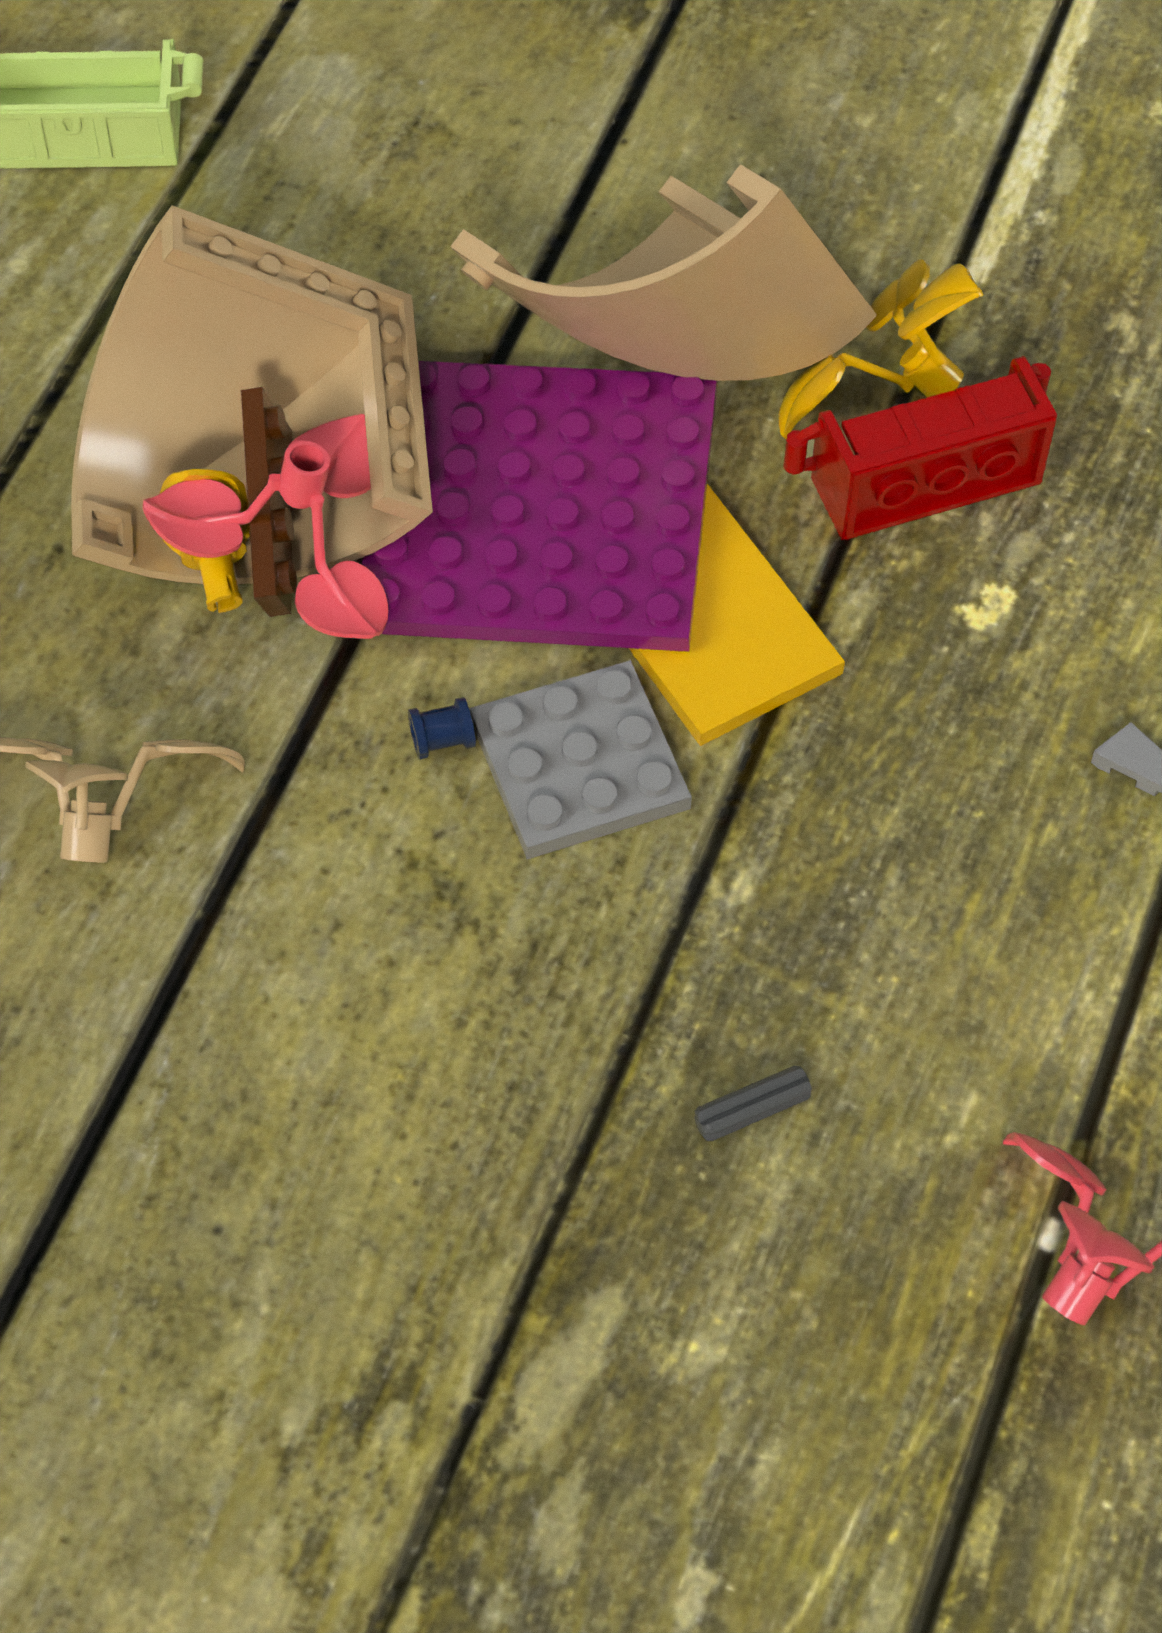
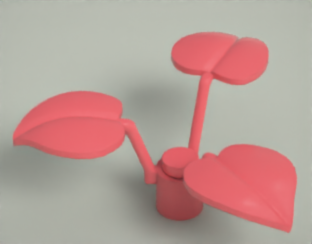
(332, 459)
(1086, 1275)

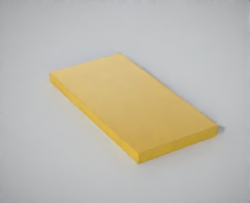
(747, 641)

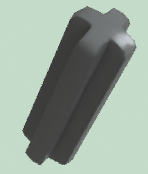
(752, 1103)

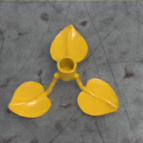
(923, 362)

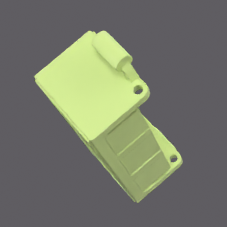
(94, 107)

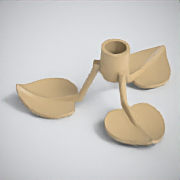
(85, 821)

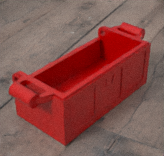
(929, 452)

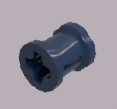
(441, 728)

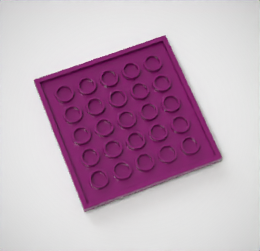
(555, 508)

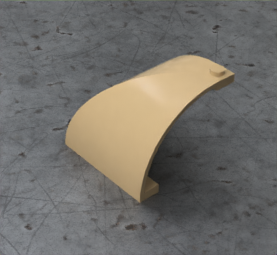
(702, 290)
(229, 315)

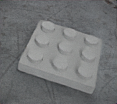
(579, 759)

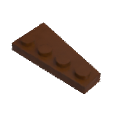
(272, 528)

